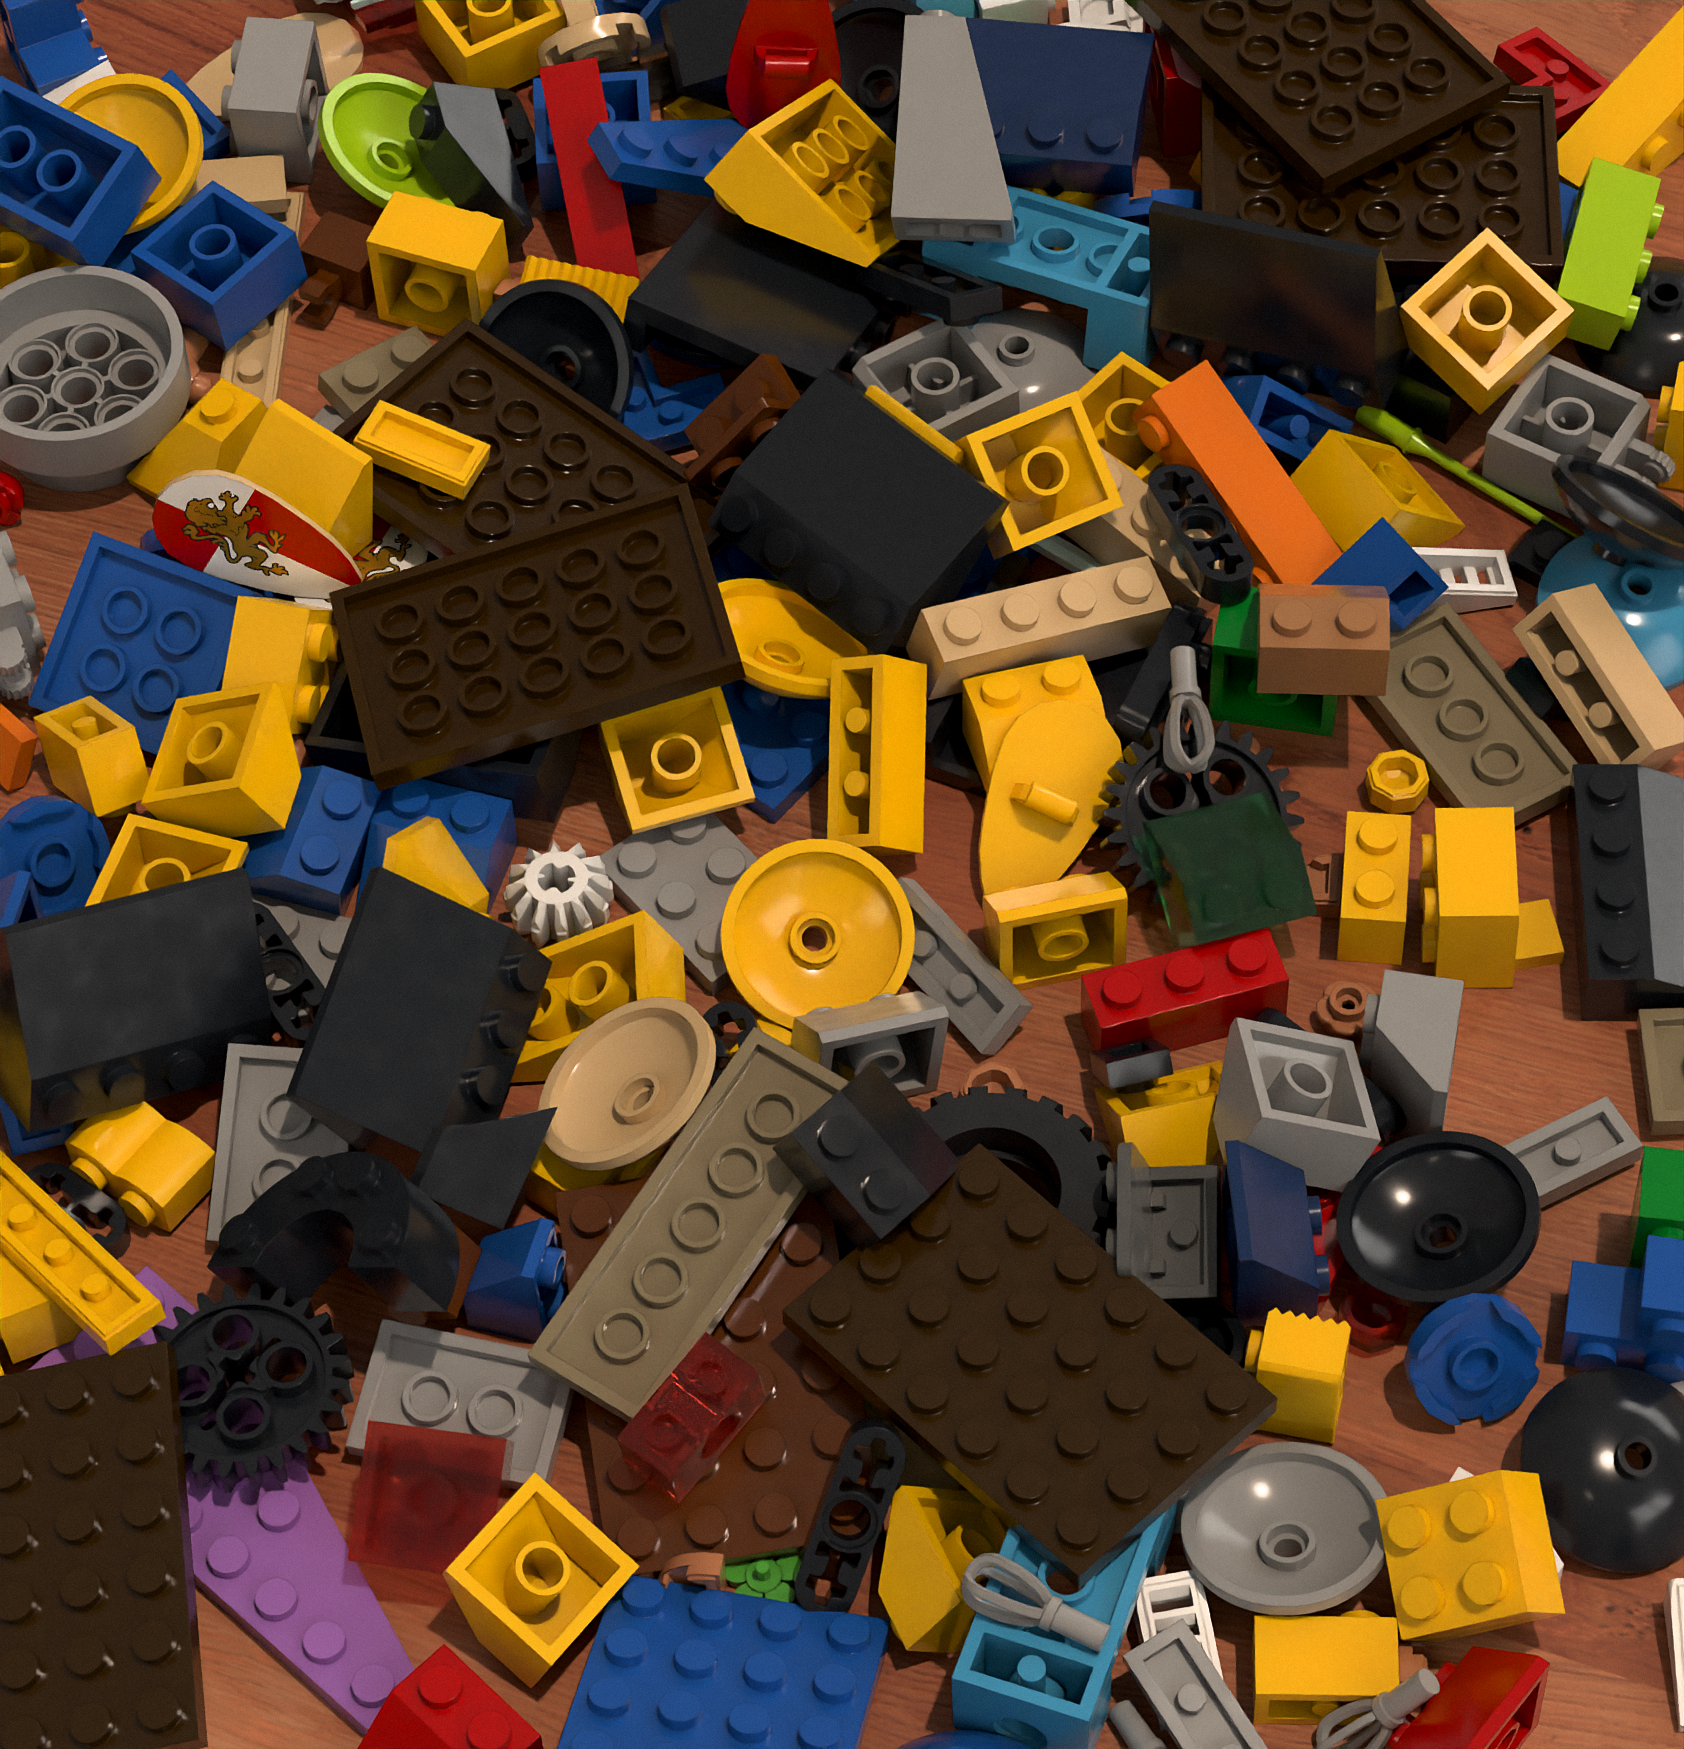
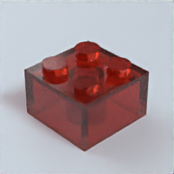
(426, 1494)

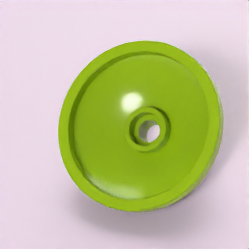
(369, 138)

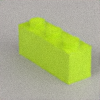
(1607, 251)

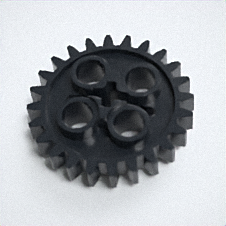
(1147, 767)
(245, 1385)

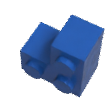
(48, 42)
(1628, 1313)

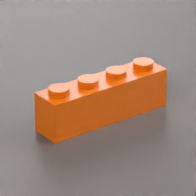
(1204, 428)

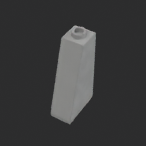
(946, 151)

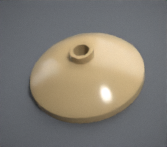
(628, 1083)

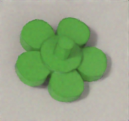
(764, 1578)

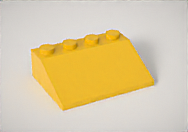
(814, 177)

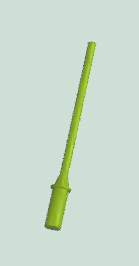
(1413, 442)

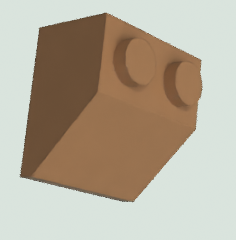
(1322, 639)

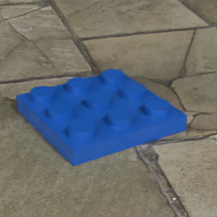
(138, 637)

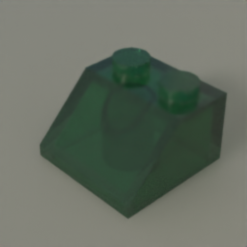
(1227, 870)

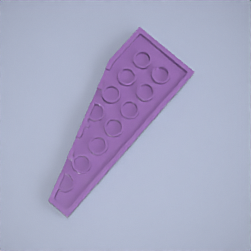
(282, 1565)

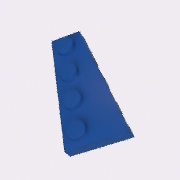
(665, 152)

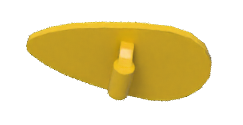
(1044, 794)

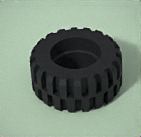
(1037, 1145)

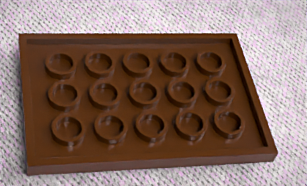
(773, 1472)

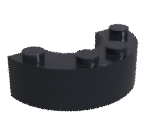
(340, 1213)

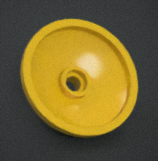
(157, 122)
(784, 639)
(824, 888)

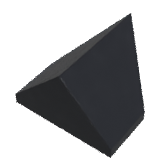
(482, 1164)

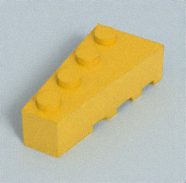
(1637, 117)

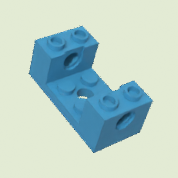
(1099, 270)
(1039, 1681)

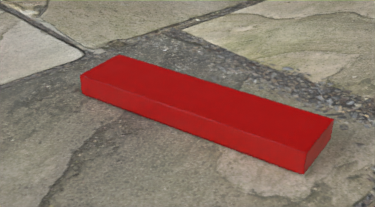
(592, 200)

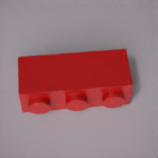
(1185, 993)

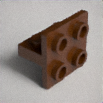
(739, 420)

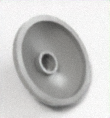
(1036, 352)
(1280, 1505)

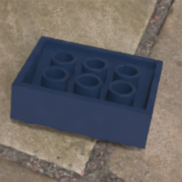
(1064, 102)

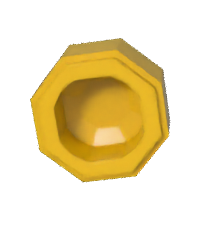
(1397, 781)

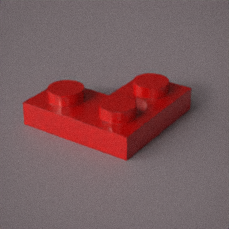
(1541, 61)

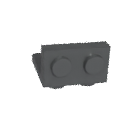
(1166, 1226)

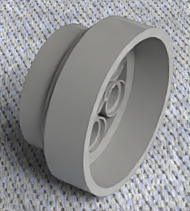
(87, 375)

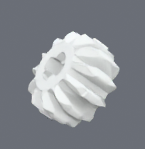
(558, 894)

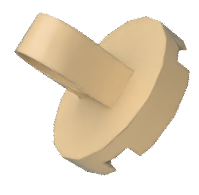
(593, 35)

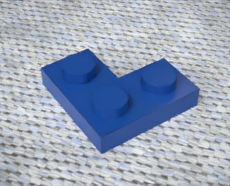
(665, 412)

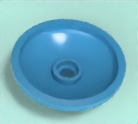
(1650, 619)

